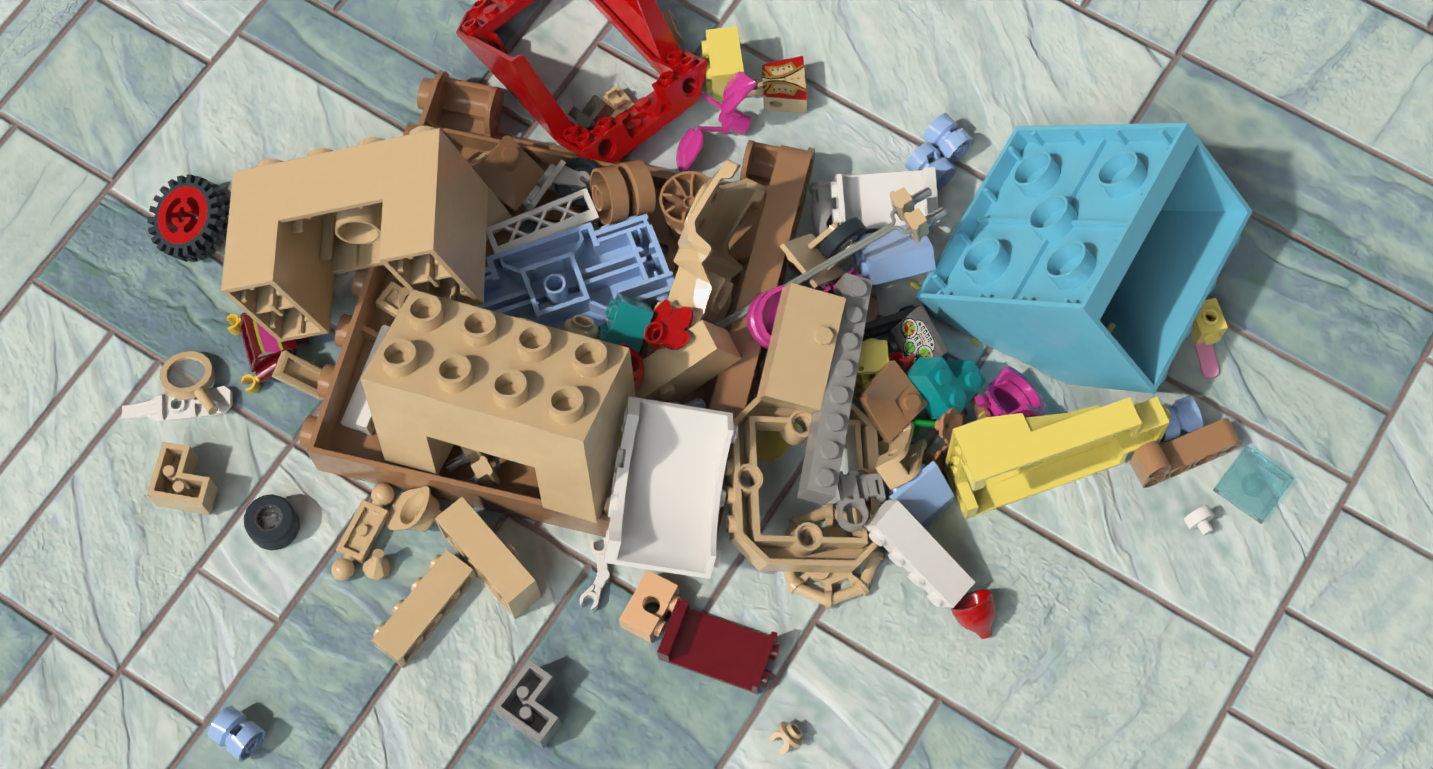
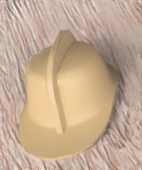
(413, 510)

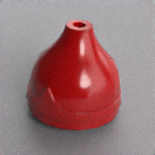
(976, 612)

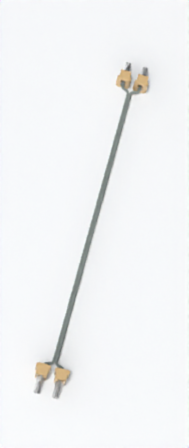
(902, 205)

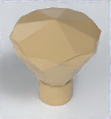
(377, 566)

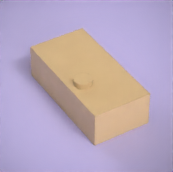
(801, 348)
(676, 373)
(488, 557)

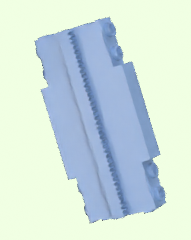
(578, 273)

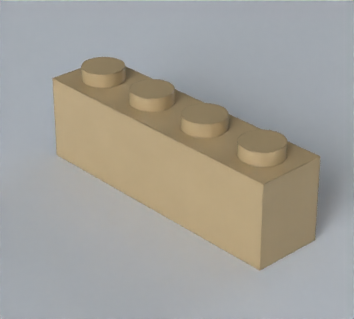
(423, 608)

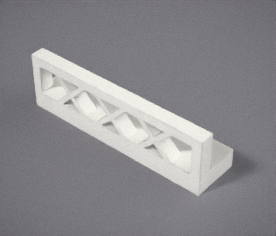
(576, 220)

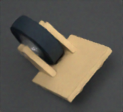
(811, 251)

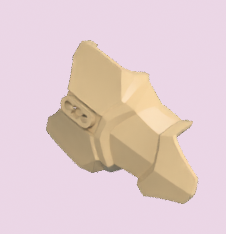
(704, 251)

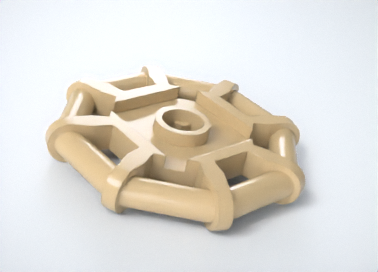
(858, 586)

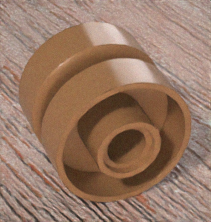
(622, 191)
(678, 197)

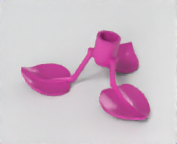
(730, 118)

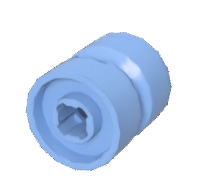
(952, 142)
(929, 156)
(1184, 418)
(234, 732)

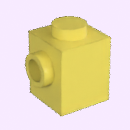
(1209, 323)

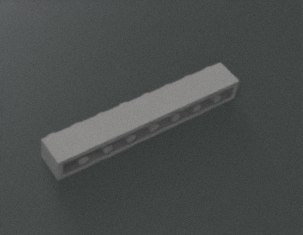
(830, 424)

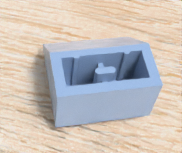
(925, 494)

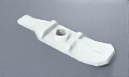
(161, 408)

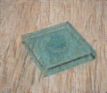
(1253, 484)

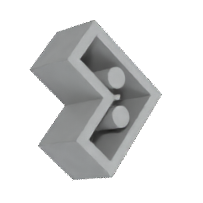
(522, 706)

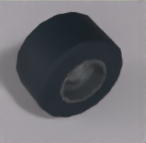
(269, 512)

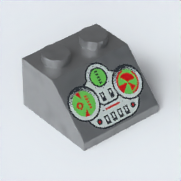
(917, 336)

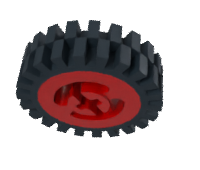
(187, 199)

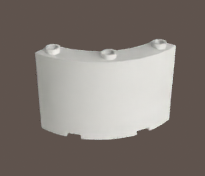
(668, 488)

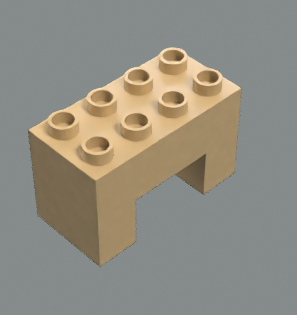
(352, 209)
(501, 390)

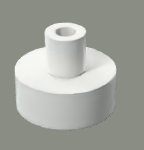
(1200, 519)

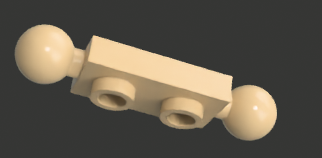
(362, 532)

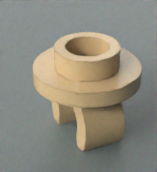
(791, 735)

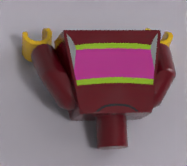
(261, 349)

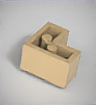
(175, 484)

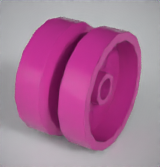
(762, 315)

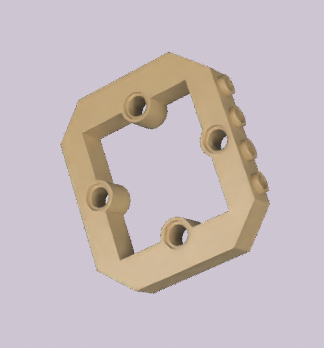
(743, 521)

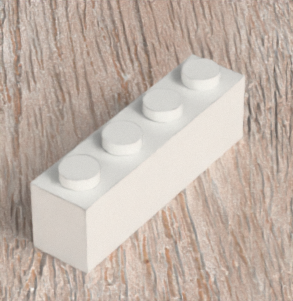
(919, 554)

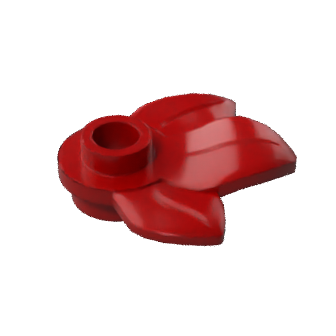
(669, 327)

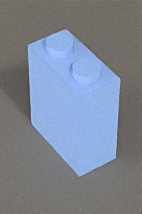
(895, 257)

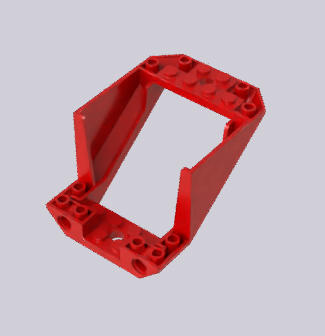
(612, 138)

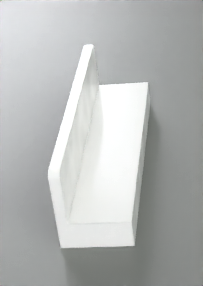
(358, 413)

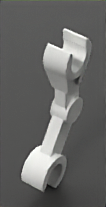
(602, 578)

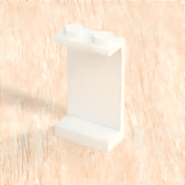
(869, 195)

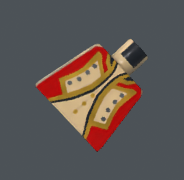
(783, 86)

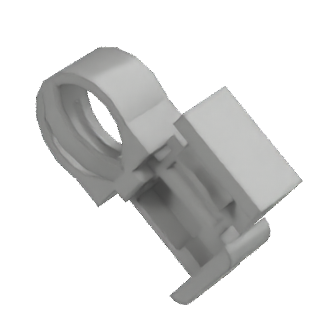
(859, 490)

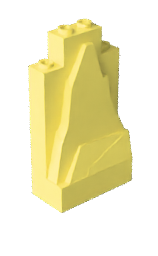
(1019, 457)

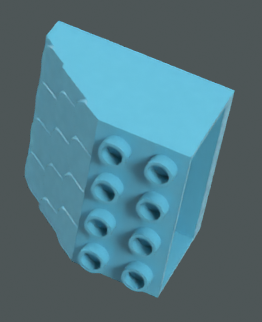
(1086, 235)

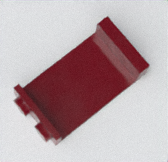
(718, 648)

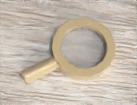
(188, 377)

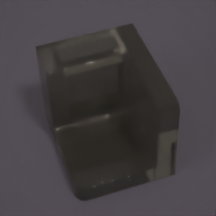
(592, 113)

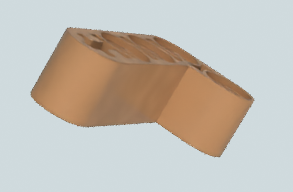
(1158, 462)

